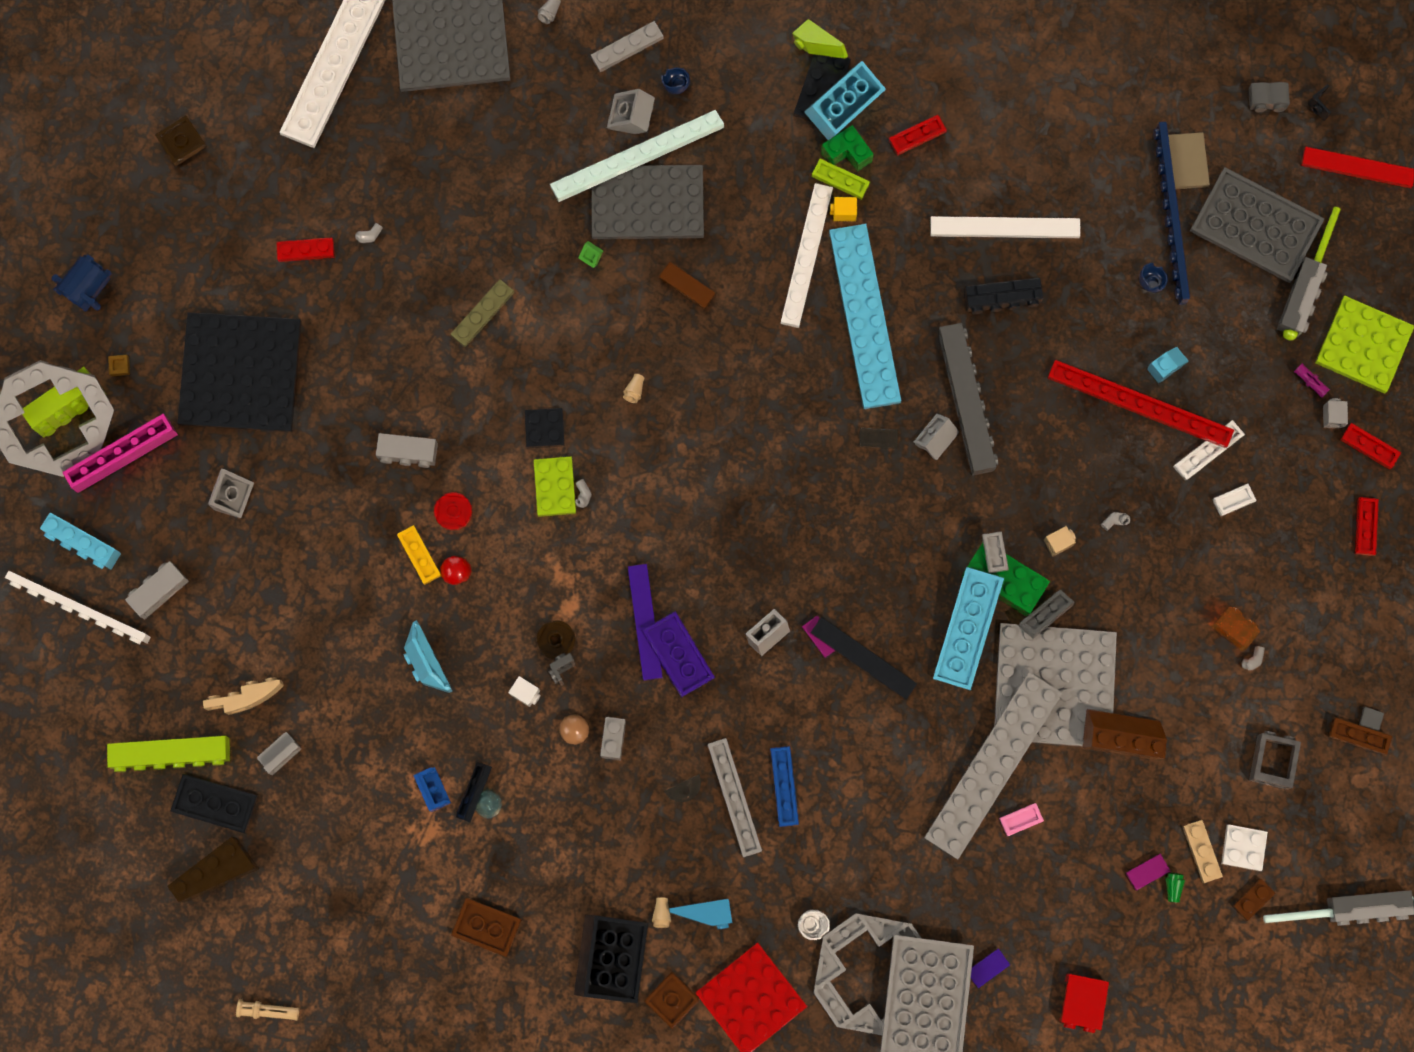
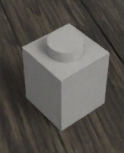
(1335, 413)

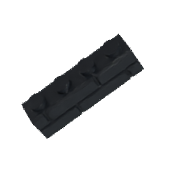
(1003, 295)

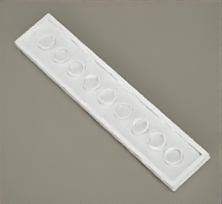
(330, 70)

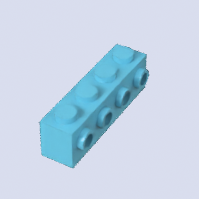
(79, 540)

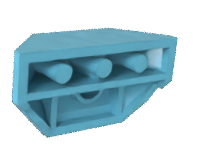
(424, 660)

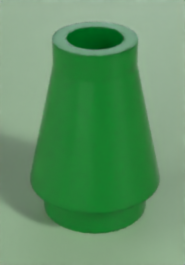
(1175, 885)

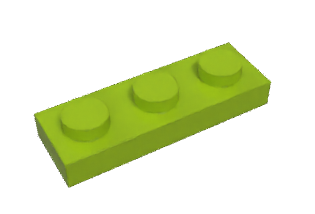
(840, 179)

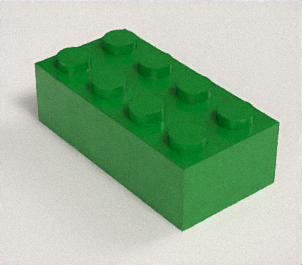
(1020, 585)

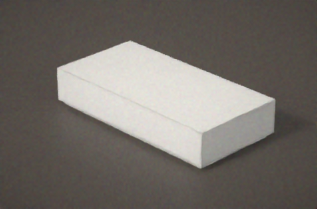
(1234, 500)

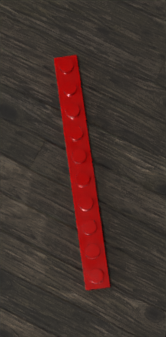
(1141, 404)

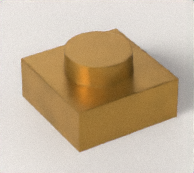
(119, 365)

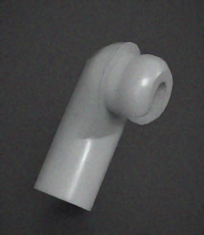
(369, 236)
(1254, 661)

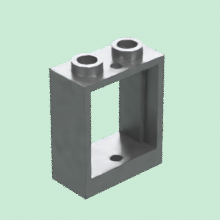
(1256, 776)

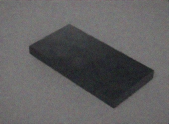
(214, 803)

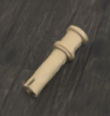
(254, 1010)

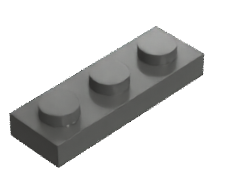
(1046, 614)

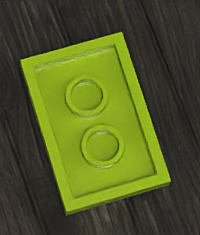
(554, 486)

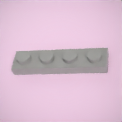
(627, 46)

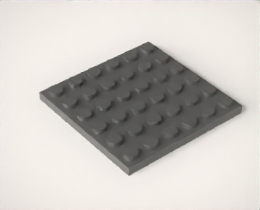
(450, 43)

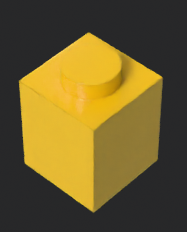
(844, 209)

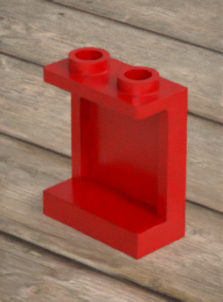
(1084, 1003)

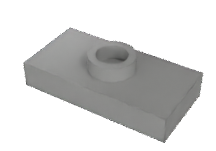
(995, 552)

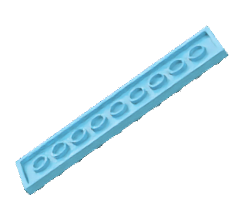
(865, 316)

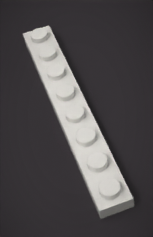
(806, 255)
(84, 612)

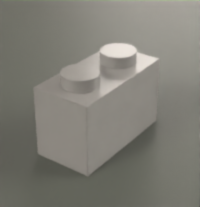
(767, 632)
(613, 738)

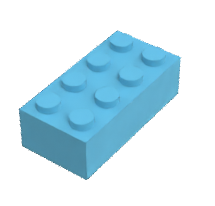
(845, 100)

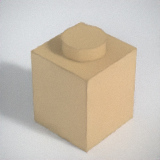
(1060, 540)

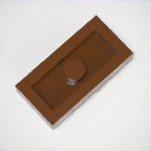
(1254, 899)

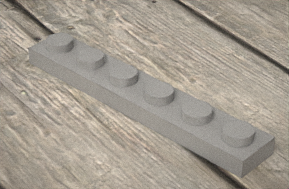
(734, 798)

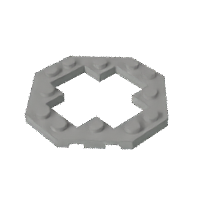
(63, 380)
(830, 967)

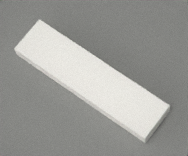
(1205, 454)

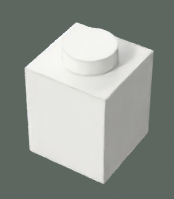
(525, 692)

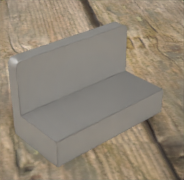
(937, 436)
(279, 753)

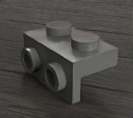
(562, 664)

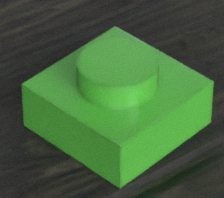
(590, 254)

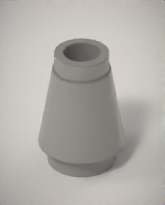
(548, 11)

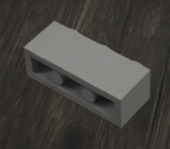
(406, 450)
(156, 589)

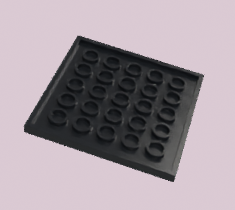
(239, 372)

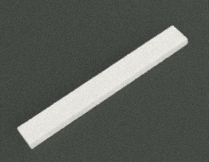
(1005, 227)

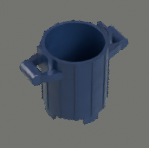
(83, 283)

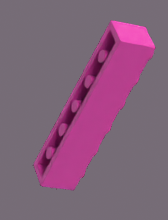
(120, 453)

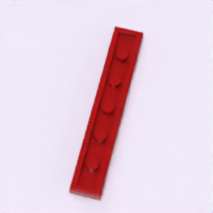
(1358, 167)

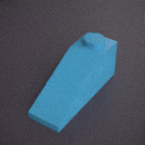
(710, 913)

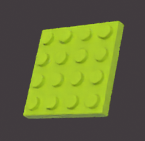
(1364, 344)

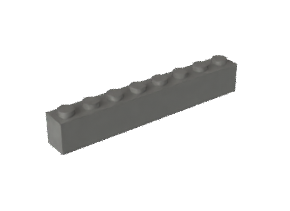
(967, 399)

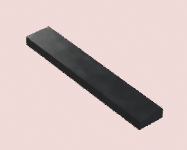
(863, 658)

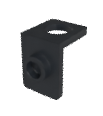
(1317, 106)

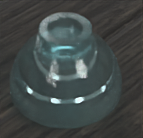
(488, 804)

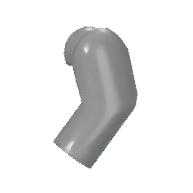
(585, 494)
(1115, 519)

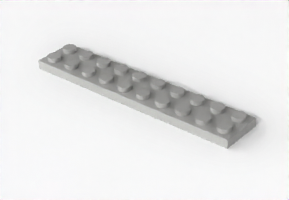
(993, 765)

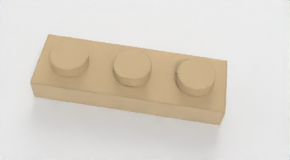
(1202, 851)

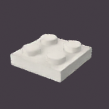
(1244, 848)

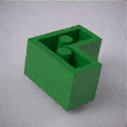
(847, 145)

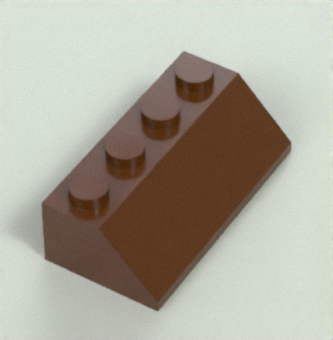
(1124, 735)

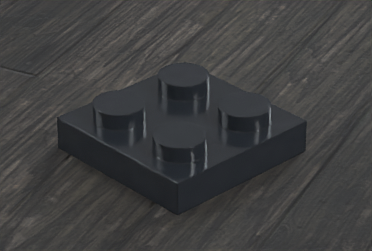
(544, 428)

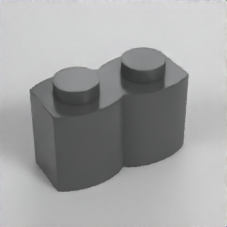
(1269, 96)

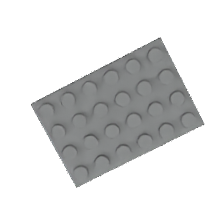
(926, 996)

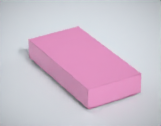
(1021, 819)

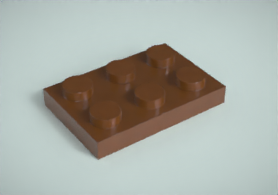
(486, 927)

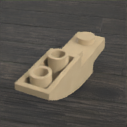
(252, 695)

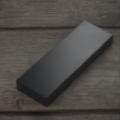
(473, 792)

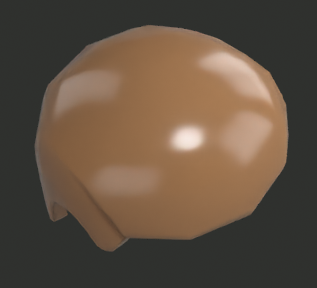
(574, 729)

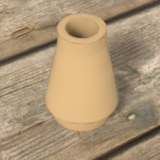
(634, 389)
(661, 913)

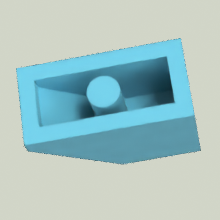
(1167, 364)

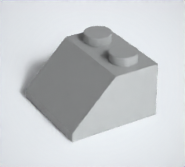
(631, 111)

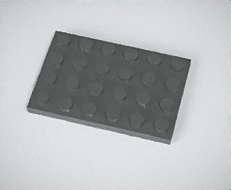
(650, 204)
(1257, 225)

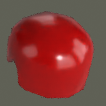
(455, 570)

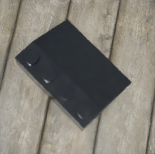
(611, 959)

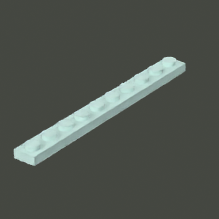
(636, 155)

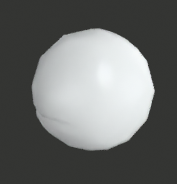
(813, 924)

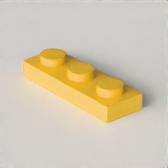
(419, 555)

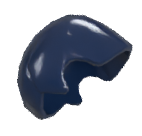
(676, 80)
(1152, 278)

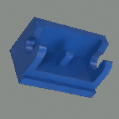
(432, 789)

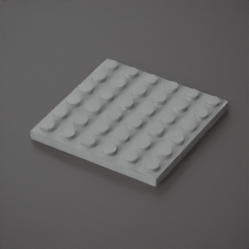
(1069, 660)

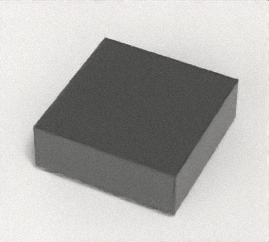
(1371, 719)

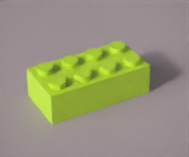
(54, 410)

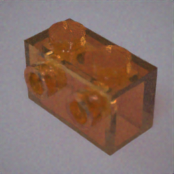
(1236, 628)

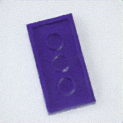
(678, 654)

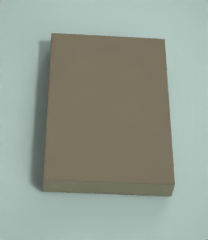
(1189, 160)

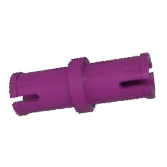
(1311, 380)

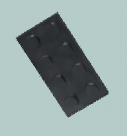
(821, 76)

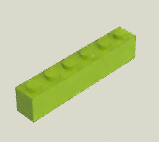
(168, 752)

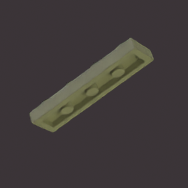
(482, 313)

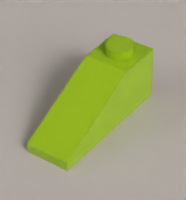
(817, 41)

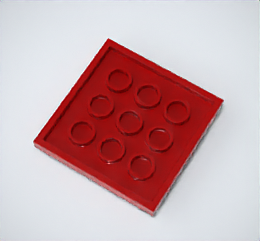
(751, 999)

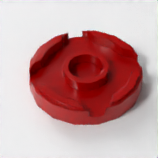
(453, 511)

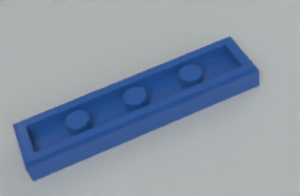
(784, 786)

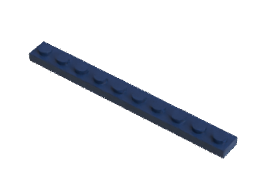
(1172, 220)

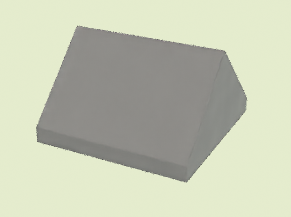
(230, 493)

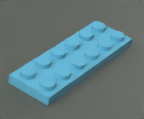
(968, 628)

